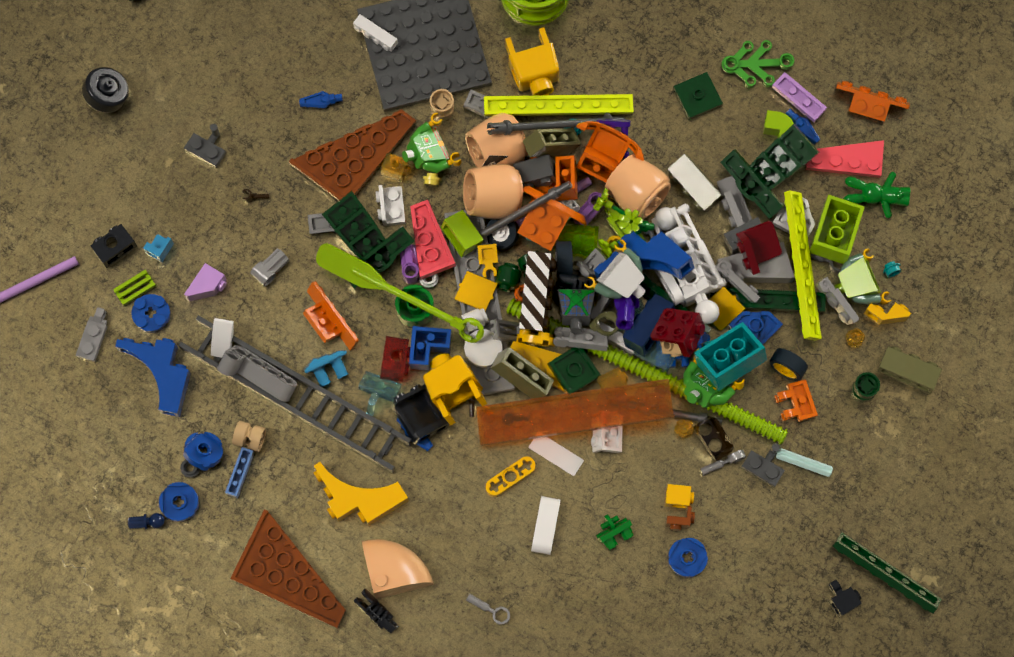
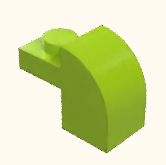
(776, 123)

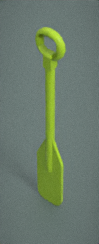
(367, 277)

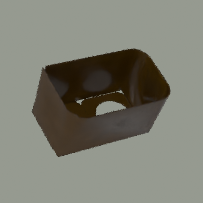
(727, 446)

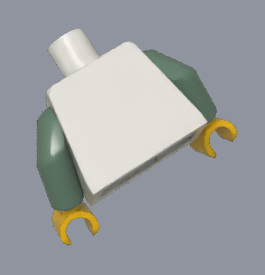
(621, 276)

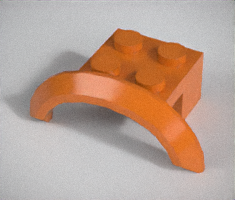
(605, 150)
(565, 171)
(546, 221)

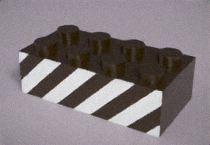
(537, 291)

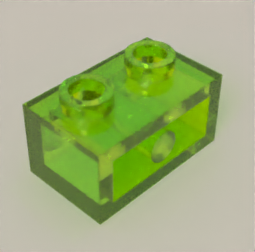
(583, 238)

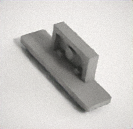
(733, 202)

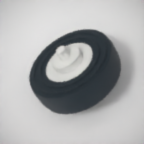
(504, 237)

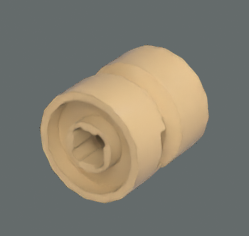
(443, 103)
(249, 436)

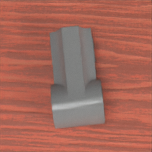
(267, 270)

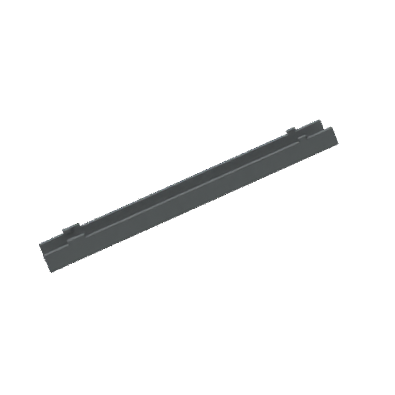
(296, 411)

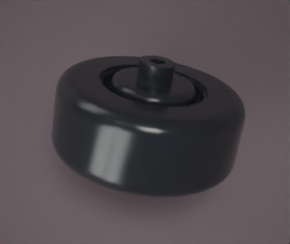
(105, 89)

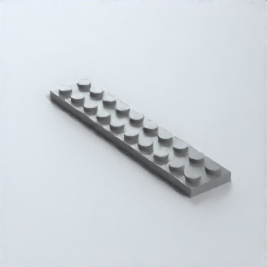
(489, 379)

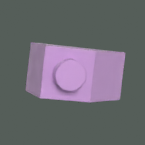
(206, 284)

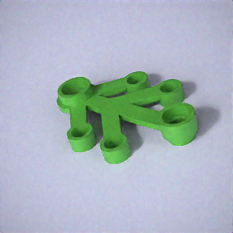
(754, 63)

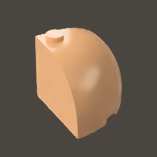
(394, 568)

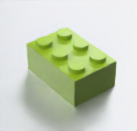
(836, 229)

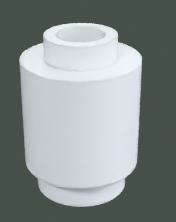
(478, 314)

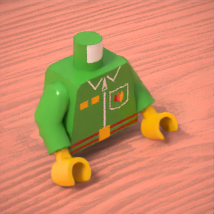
(428, 149)
(701, 389)

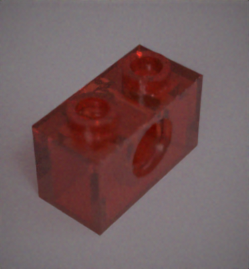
(393, 369)

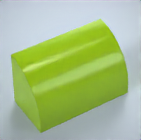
(461, 233)

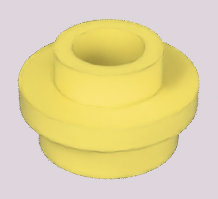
(432, 179)

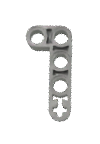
(257, 371)

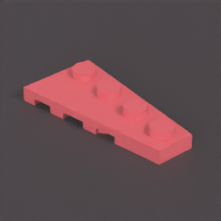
(851, 159)
(430, 243)

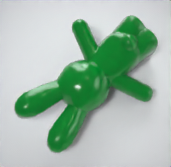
(875, 193)

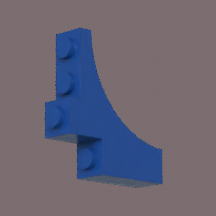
(657, 254)
(171, 379)

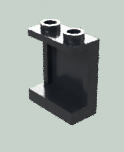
(418, 414)

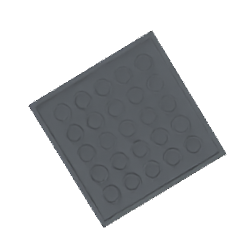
(433, 52)

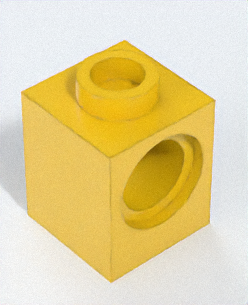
(678, 496)

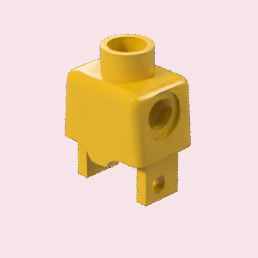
(535, 67)
(451, 384)

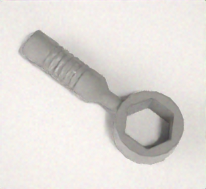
(732, 458)
(484, 606)

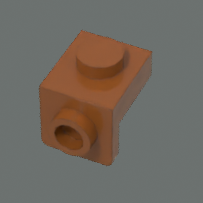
(677, 523)

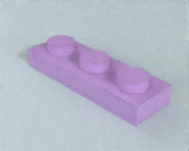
(799, 97)

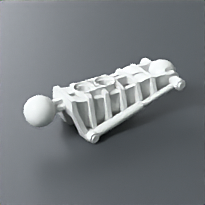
(667, 219)

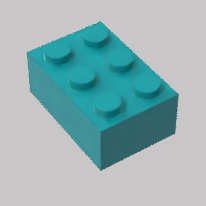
(730, 356)

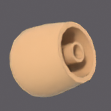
(482, 144)
(638, 186)
(492, 191)

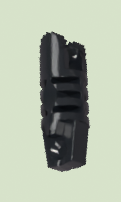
(573, 282)
(377, 612)

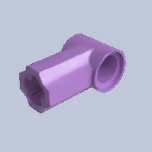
(587, 209)
(410, 263)

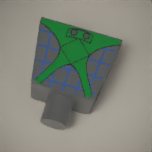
(575, 308)

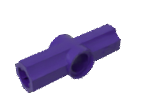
(625, 311)

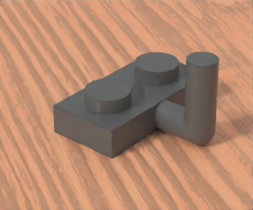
(206, 149)
(763, 467)

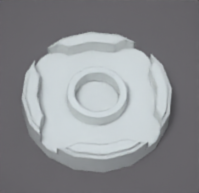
(484, 351)

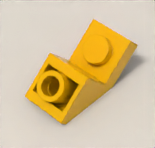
(896, 314)

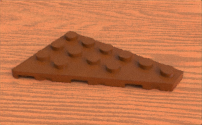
(354, 157)
(281, 572)

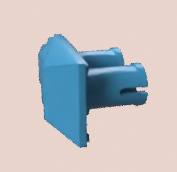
(317, 366)

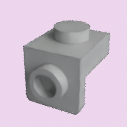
(591, 262)

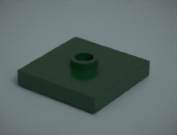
(698, 95)
(574, 369)

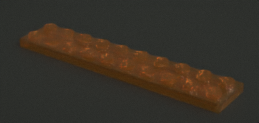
(575, 412)

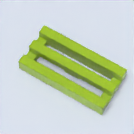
(117, 290)

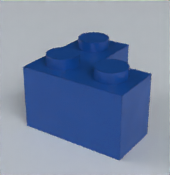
(425, 341)

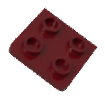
(758, 245)
(679, 328)

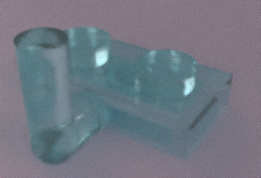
(657, 358)
(378, 388)

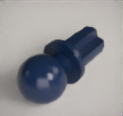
(155, 521)

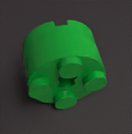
(417, 316)

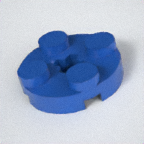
(143, 305)
(203, 460)
(171, 494)
(686, 546)

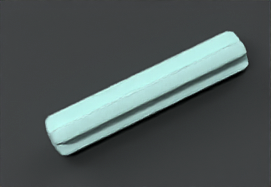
(804, 462)

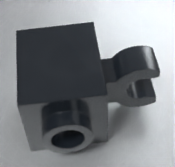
(844, 600)

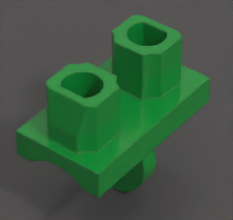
(607, 535)

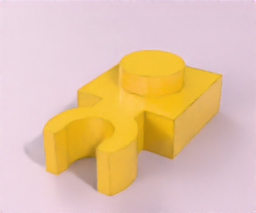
(488, 256)

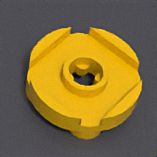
(541, 339)

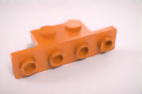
(870, 103)
(326, 318)

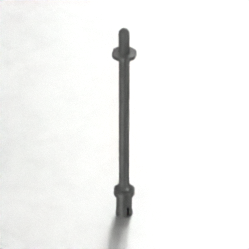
(507, 127)

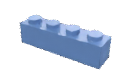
(239, 473)

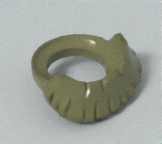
(595, 324)

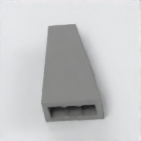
(771, 271)

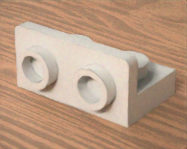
(391, 205)
(607, 440)

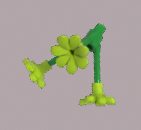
(630, 222)

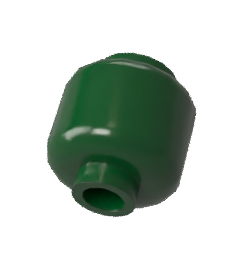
(508, 277)

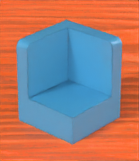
(159, 247)

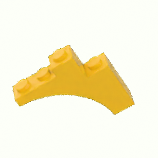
(348, 499)

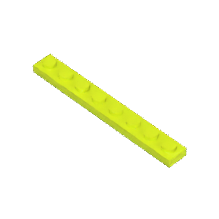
(559, 105)
(802, 265)

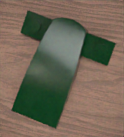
(770, 168)
(363, 235)

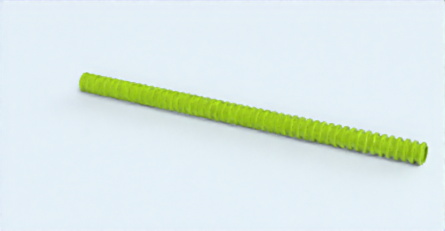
(676, 385)

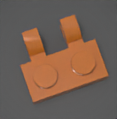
(801, 400)

